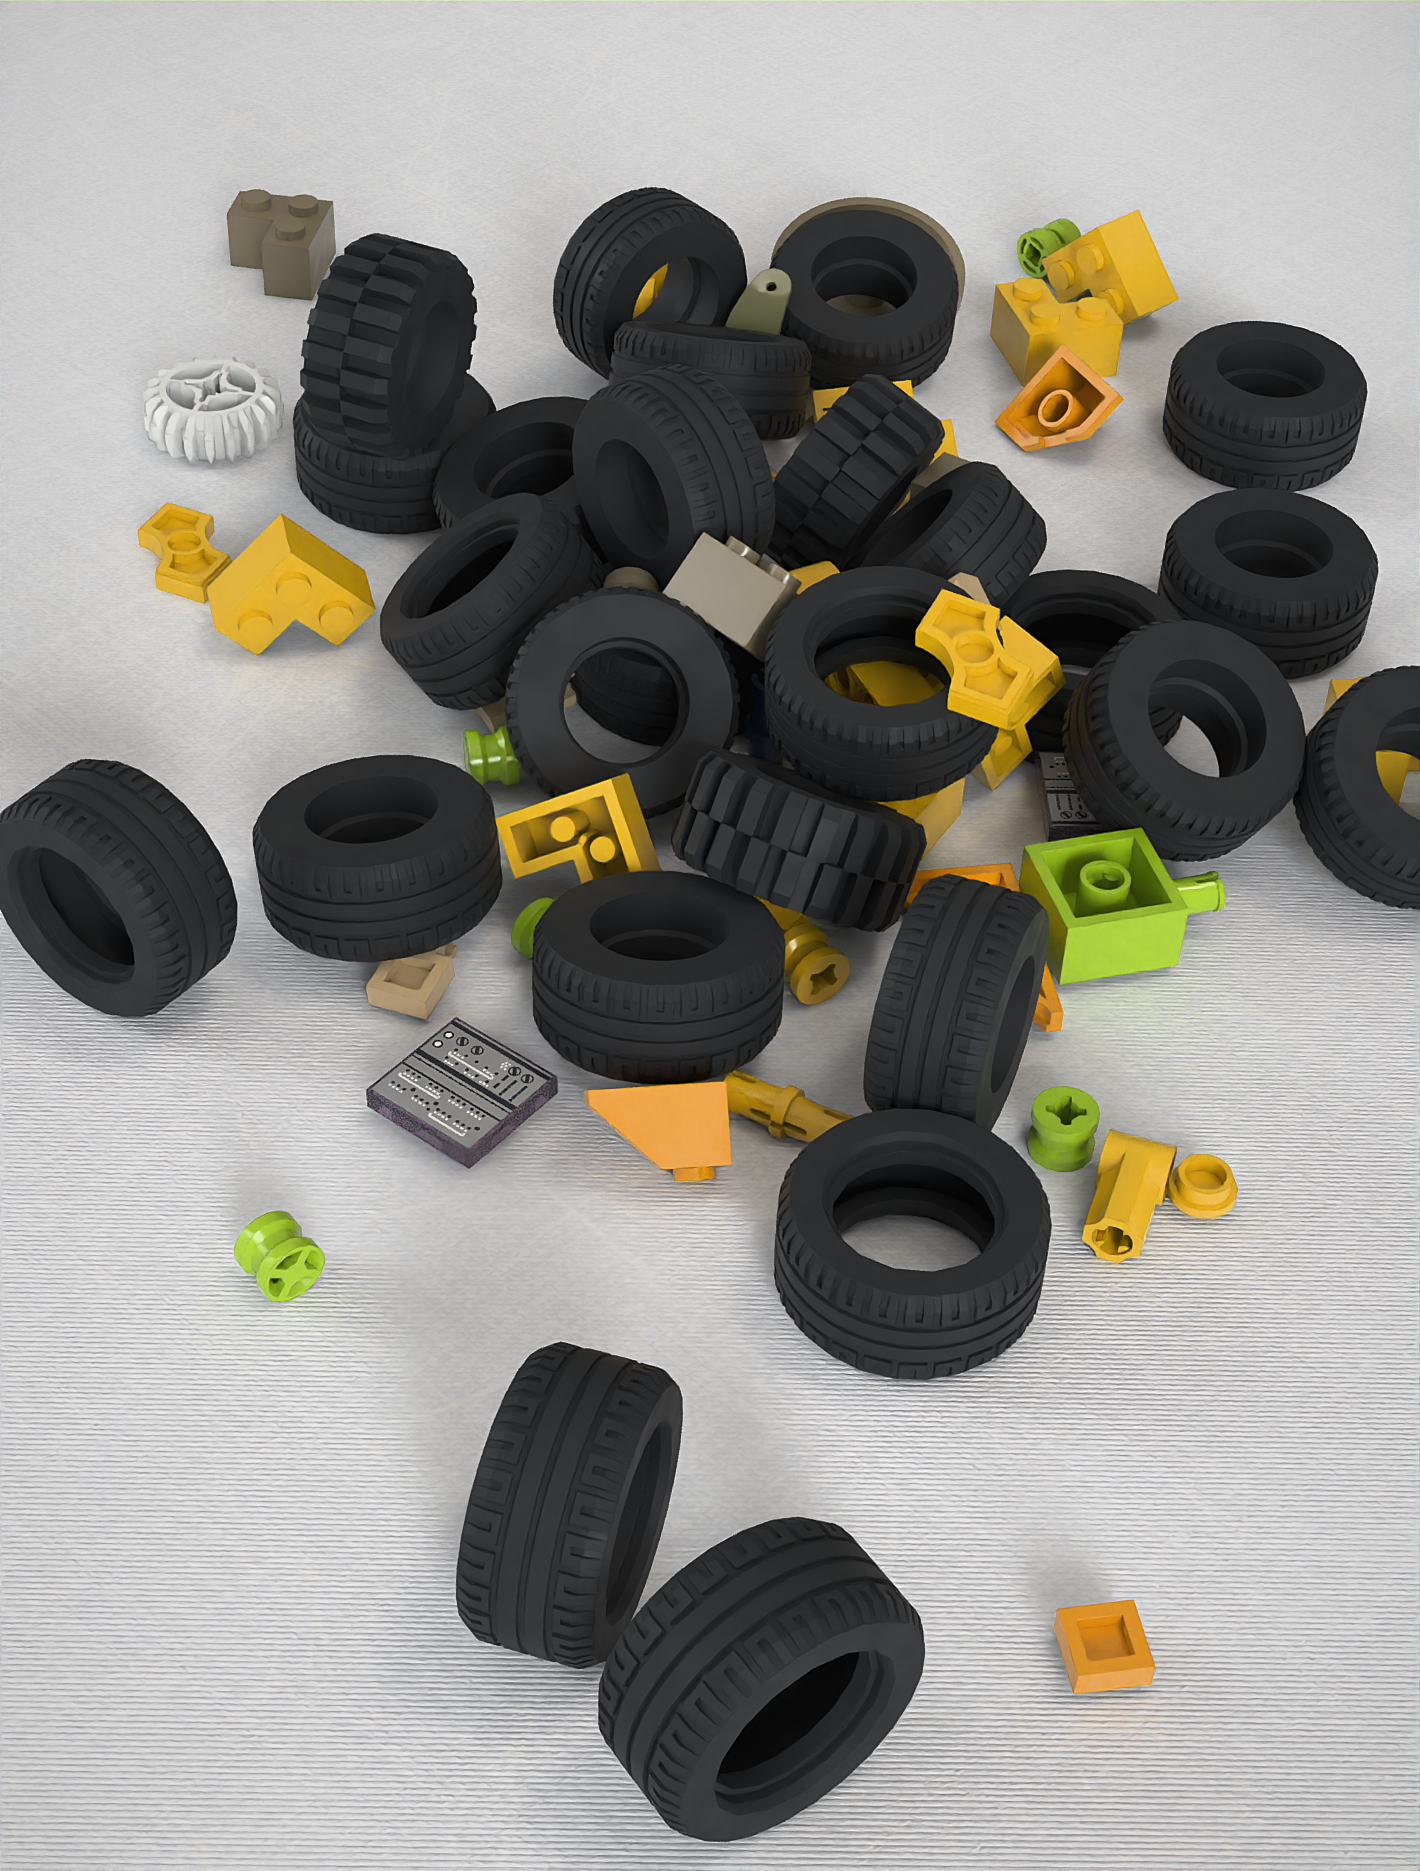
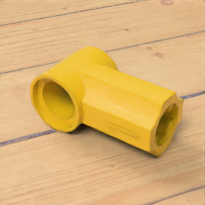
(1128, 1187)

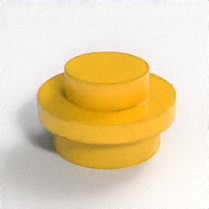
(1203, 1186)

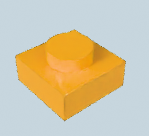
(1104, 1646)

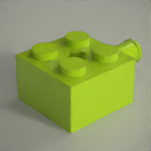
(1112, 904)

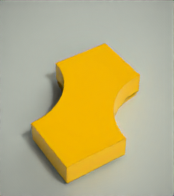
(183, 545)
(983, 675)

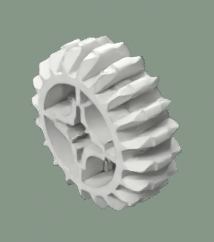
(212, 409)

